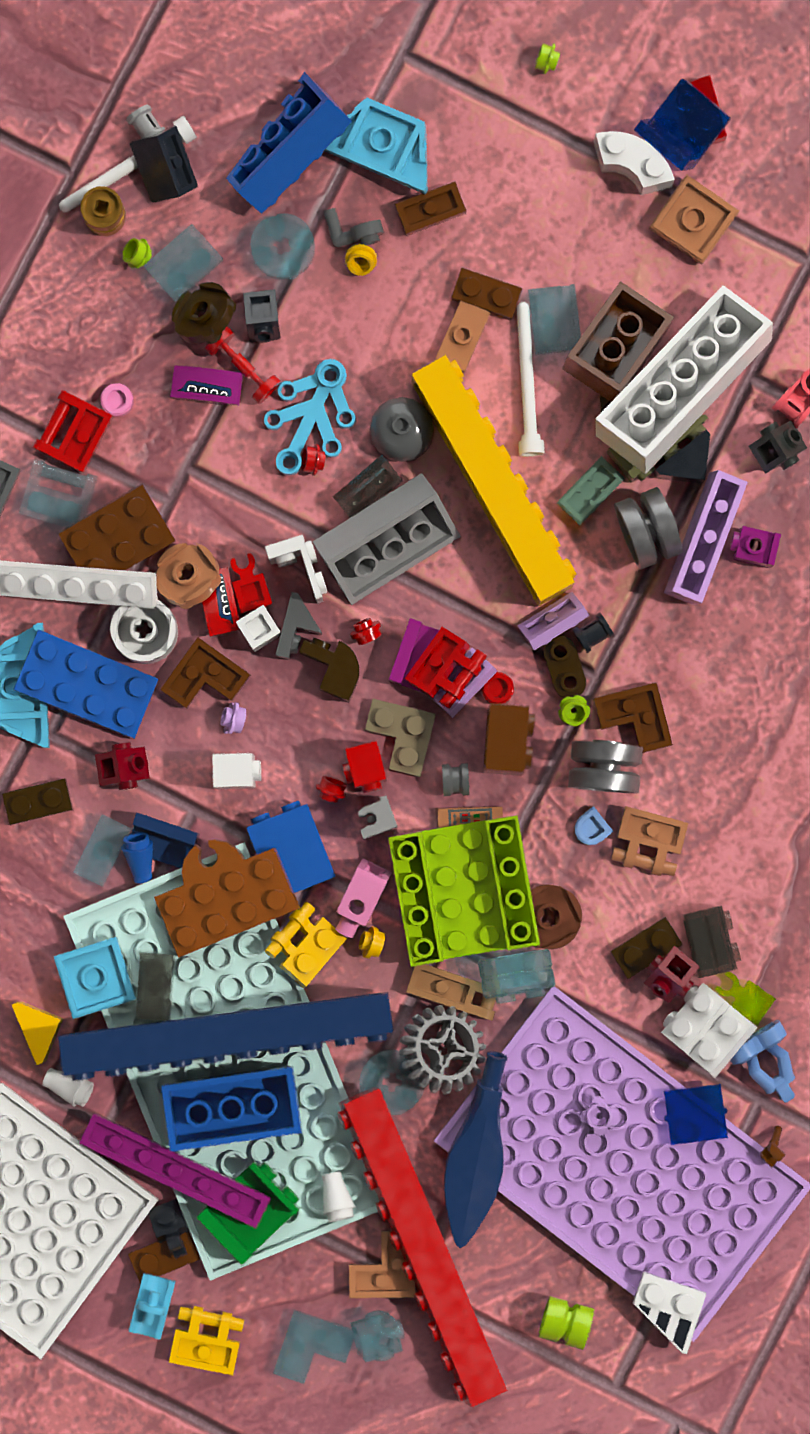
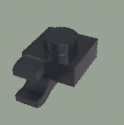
(169, 1225)

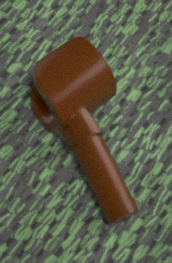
(772, 1152)

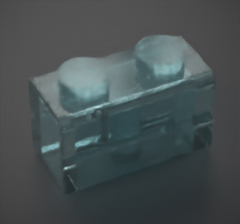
(516, 974)

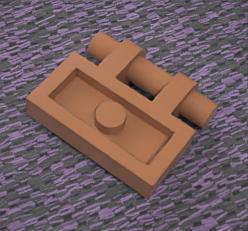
(653, 831)

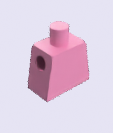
(365, 886)

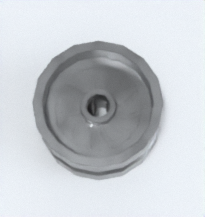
(651, 527)
(605, 766)

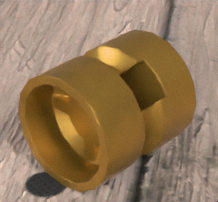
(103, 211)

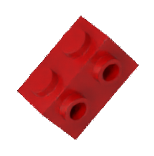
(365, 767)

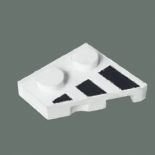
(670, 1307)

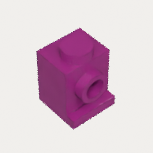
(765, 556)

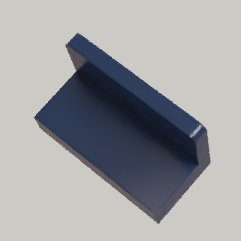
(170, 841)

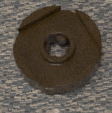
(210, 326)

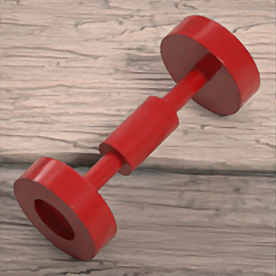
(242, 364)

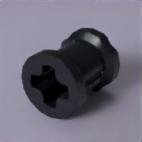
(593, 632)

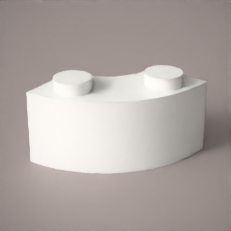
(635, 159)

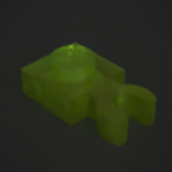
(749, 999)

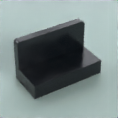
(164, 165)

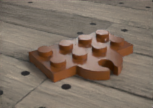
(224, 897)

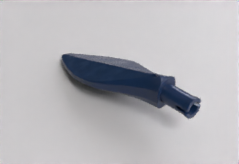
(476, 1156)

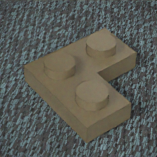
(409, 727)

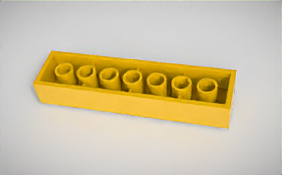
(492, 480)

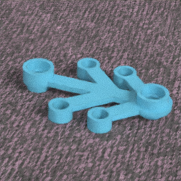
(313, 411)

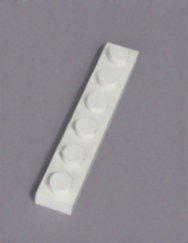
(78, 584)

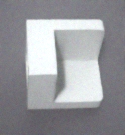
(258, 628)

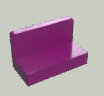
(413, 644)

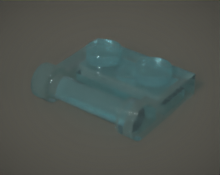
(54, 505)

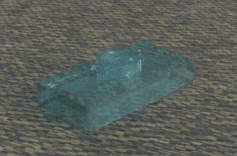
(102, 850)

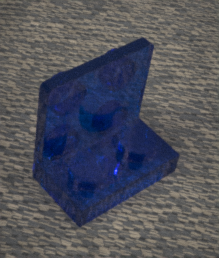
(684, 126)

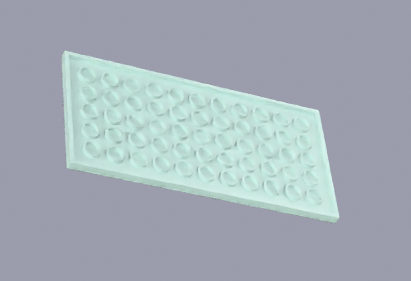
(221, 980)

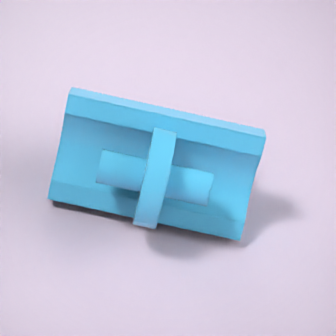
(152, 1306)

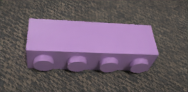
(705, 537)

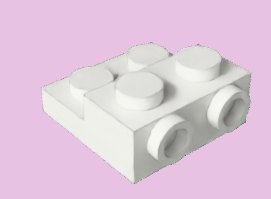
(708, 1029)

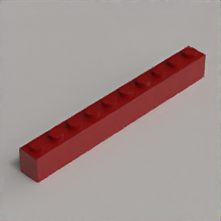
(422, 1247)

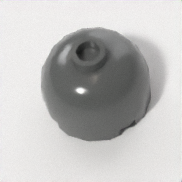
(401, 429)

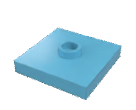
(94, 977)

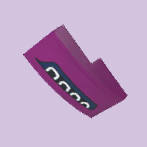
(206, 385)

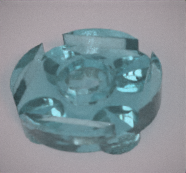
(275, 229)
(380, 1067)

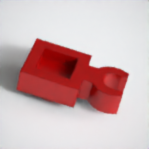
(251, 589)

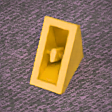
(38, 1028)

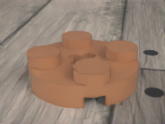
(199, 586)

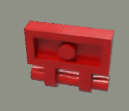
(437, 664)

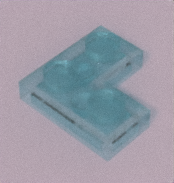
(309, 1336)

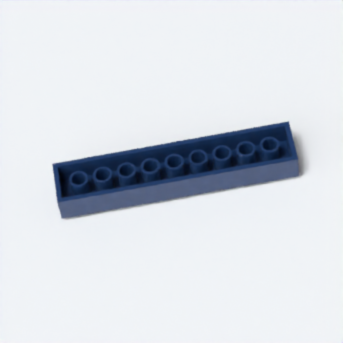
(225, 1034)

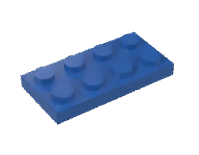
(85, 684)

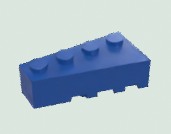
(288, 145)

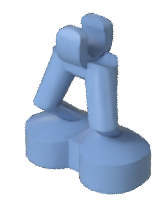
(767, 1039)

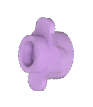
(233, 718)
(608, 1116)

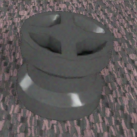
(455, 779)

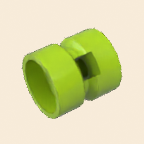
(566, 1322)

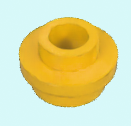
(360, 266)
(371, 942)

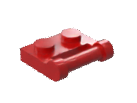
(81, 438)

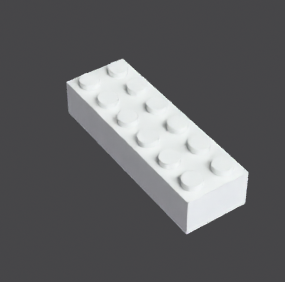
(684, 379)

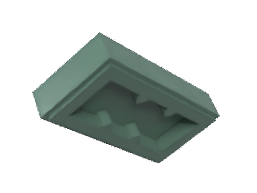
(590, 490)

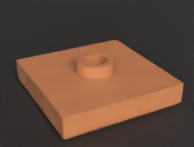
(694, 219)

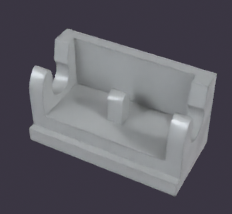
(382, 815)

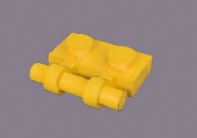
(311, 952)
(204, 1350)

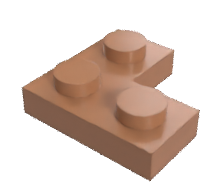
(383, 1279)

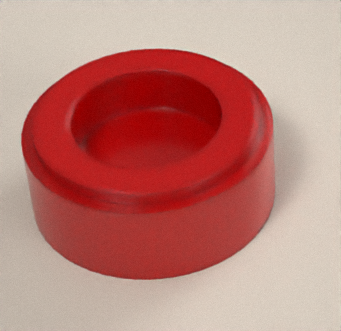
(498, 689)

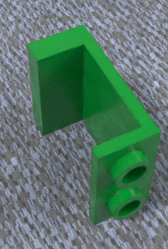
(240, 1237)

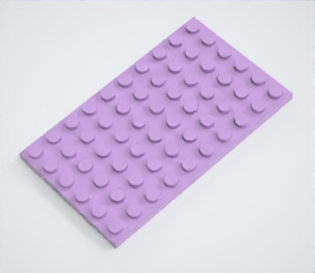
(628, 1195)

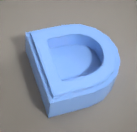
(591, 827)

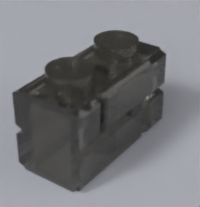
(710, 941)
(155, 986)

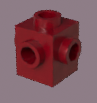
(122, 766)
(671, 975)

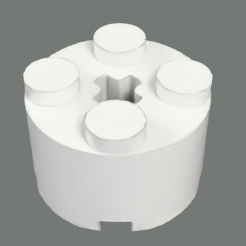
(155, 645)

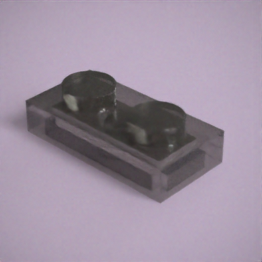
(367, 487)

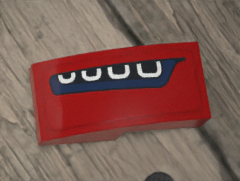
(221, 607)

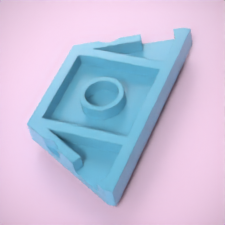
(385, 144)
(18, 712)

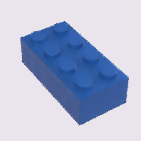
(231, 1108)

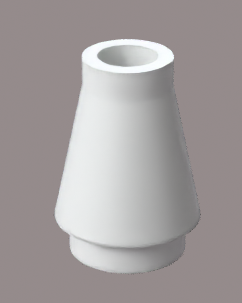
(71, 1091)
(336, 1198)

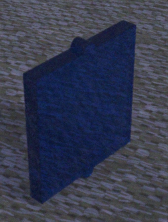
(695, 1114)

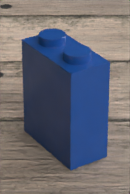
(296, 842)

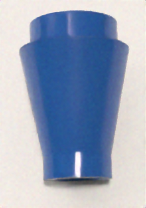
(139, 854)

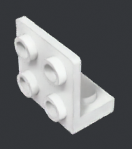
(285, 554)

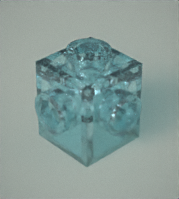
(377, 1336)

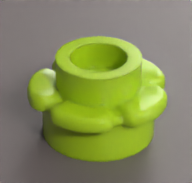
(547, 58)
(136, 253)
(578, 717)

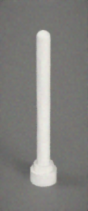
(122, 169)
(530, 442)

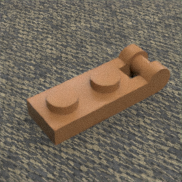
(449, 990)

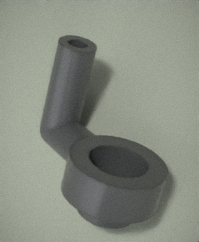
(365, 233)

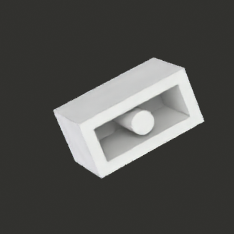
(236, 771)

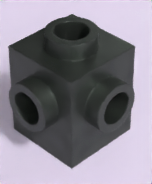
(778, 446)

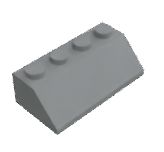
(386, 538)

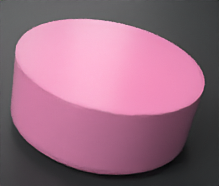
(117, 400)

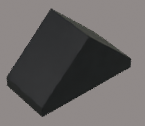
(688, 463)

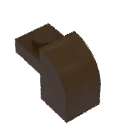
(342, 669)

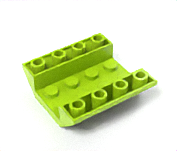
(464, 890)

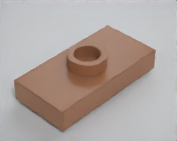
(463, 334)

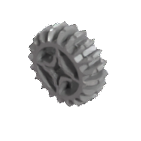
(450, 1025)

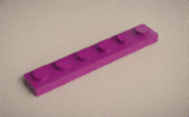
(175, 1170)

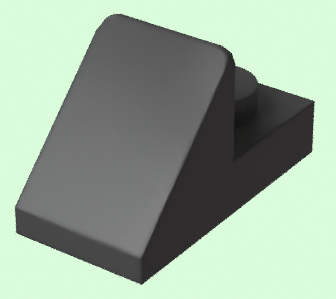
(296, 618)

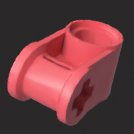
(799, 398)

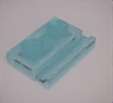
(183, 262)
(554, 319)

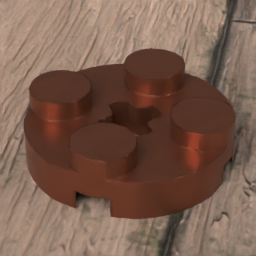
(567, 922)

